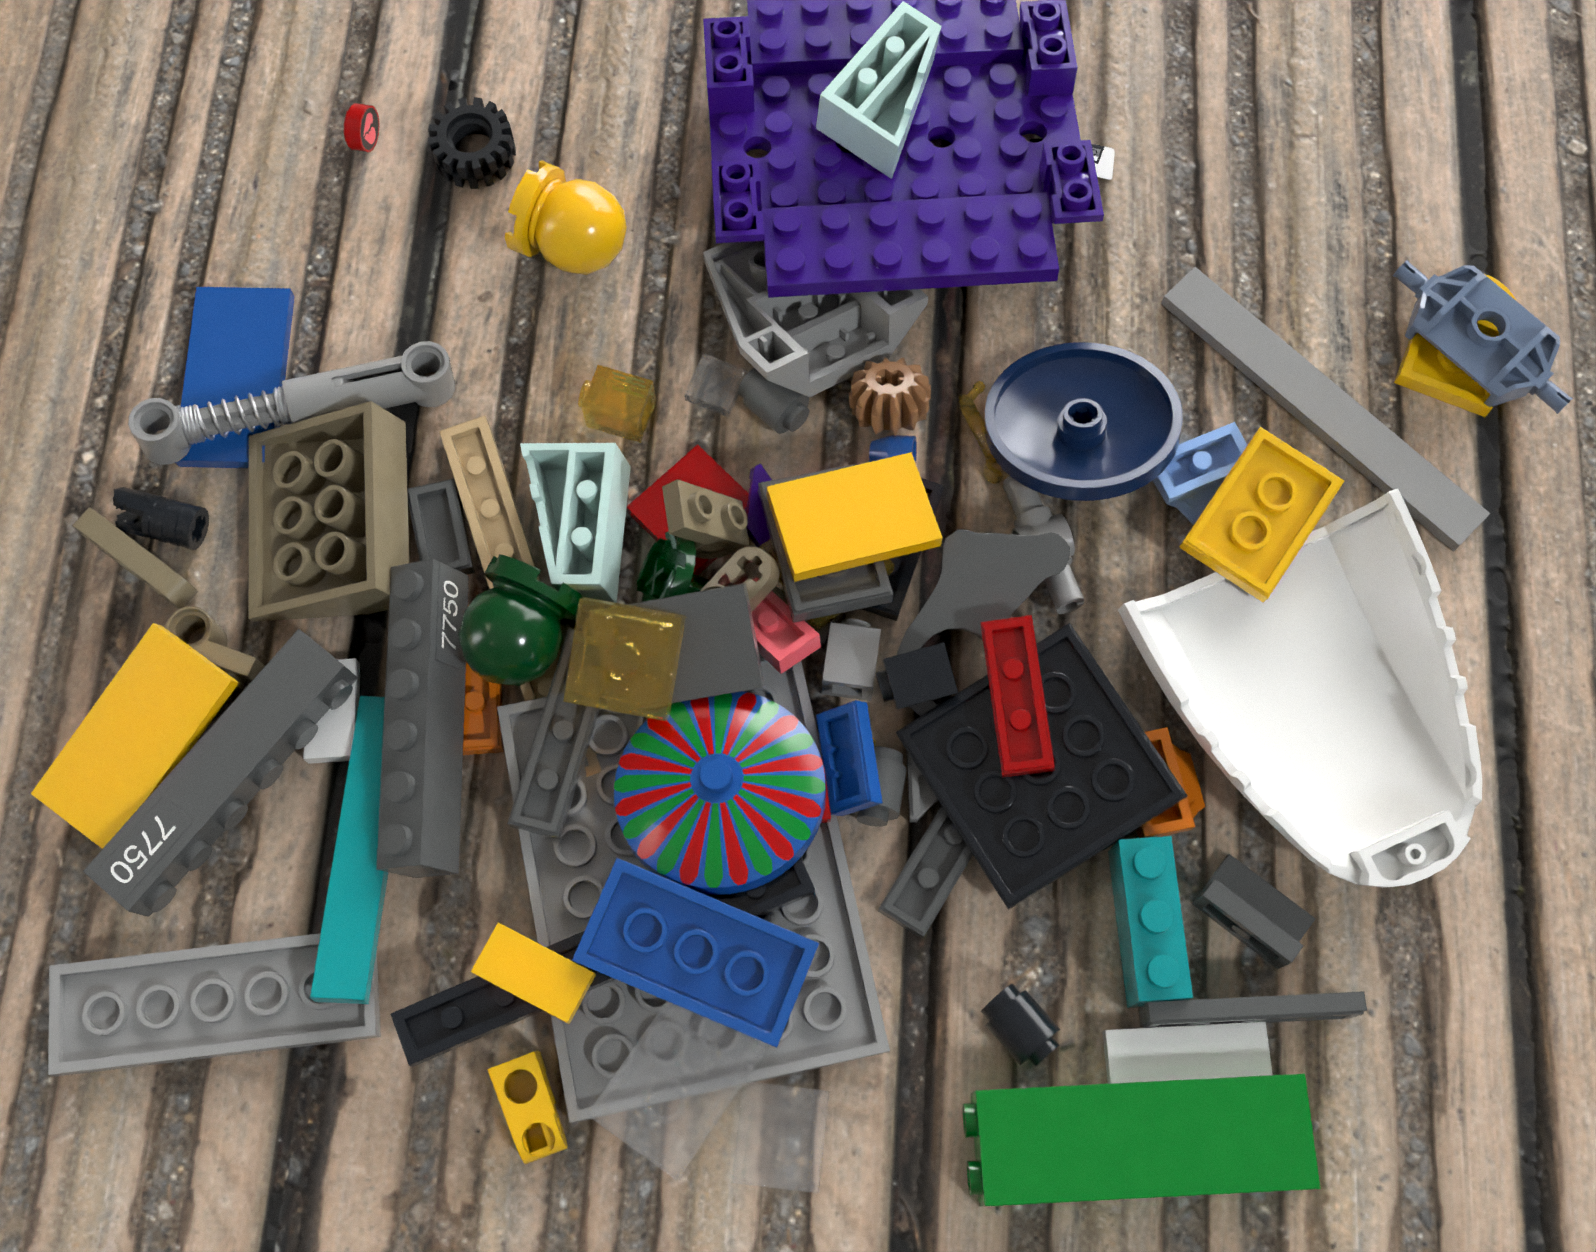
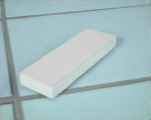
(1187, 1052)

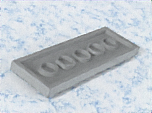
(195, 1006)

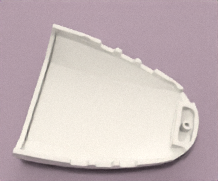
(1331, 697)

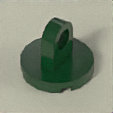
(669, 569)

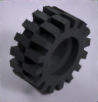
(464, 122)

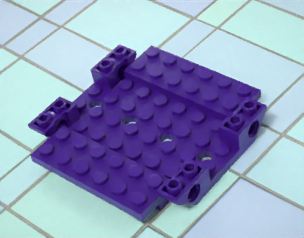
(948, 212)

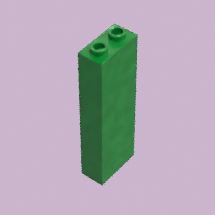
(1140, 1140)

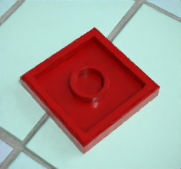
(695, 469)

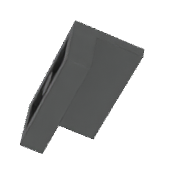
(1254, 912)

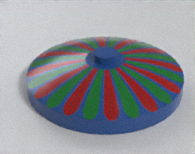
(720, 793)

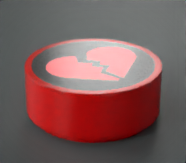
(361, 127)

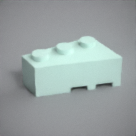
(880, 88)
(580, 512)

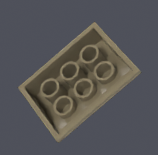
(327, 515)

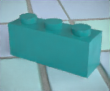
(1149, 921)

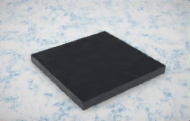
(1048, 822)

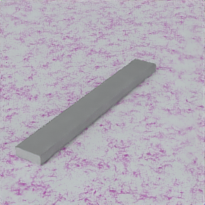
(1324, 408)

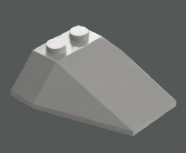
(809, 338)

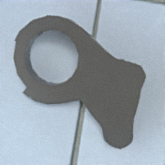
(983, 581)

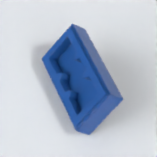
(849, 758)

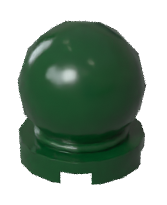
(515, 626)

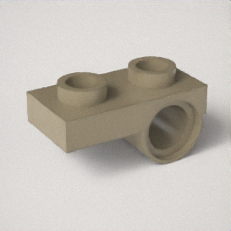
(707, 518)
(213, 644)

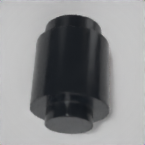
(1021, 1025)

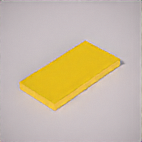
(134, 735)

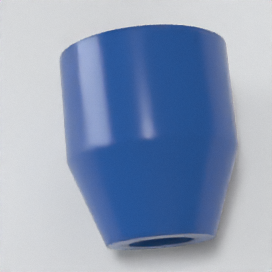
(892, 446)

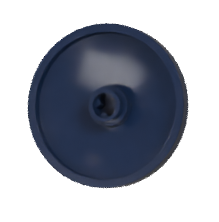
(1083, 421)

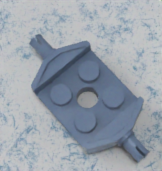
(1504, 364)

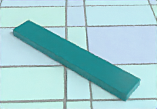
(355, 886)

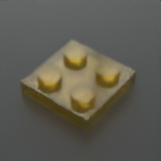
(624, 658)

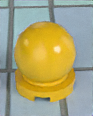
(570, 222)

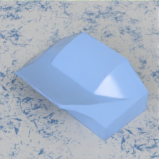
(1200, 469)

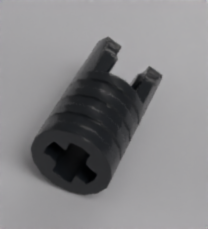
(161, 518)

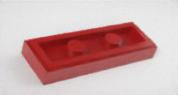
(1017, 696)

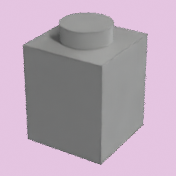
(851, 660)

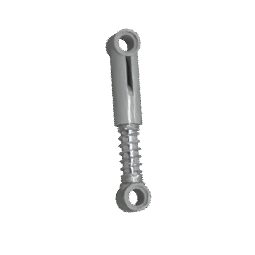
(384, 382)

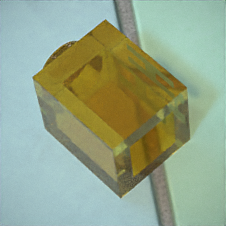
(617, 403)

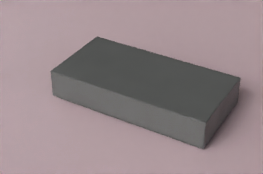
(440, 525)

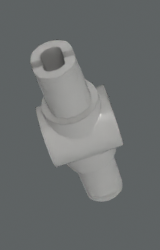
(1036, 519)

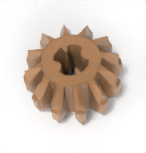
(889, 395)

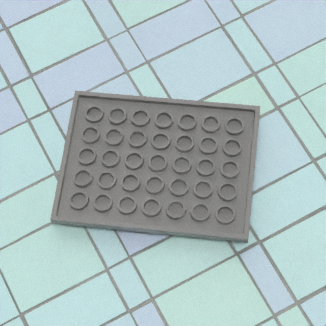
(838, 1004)

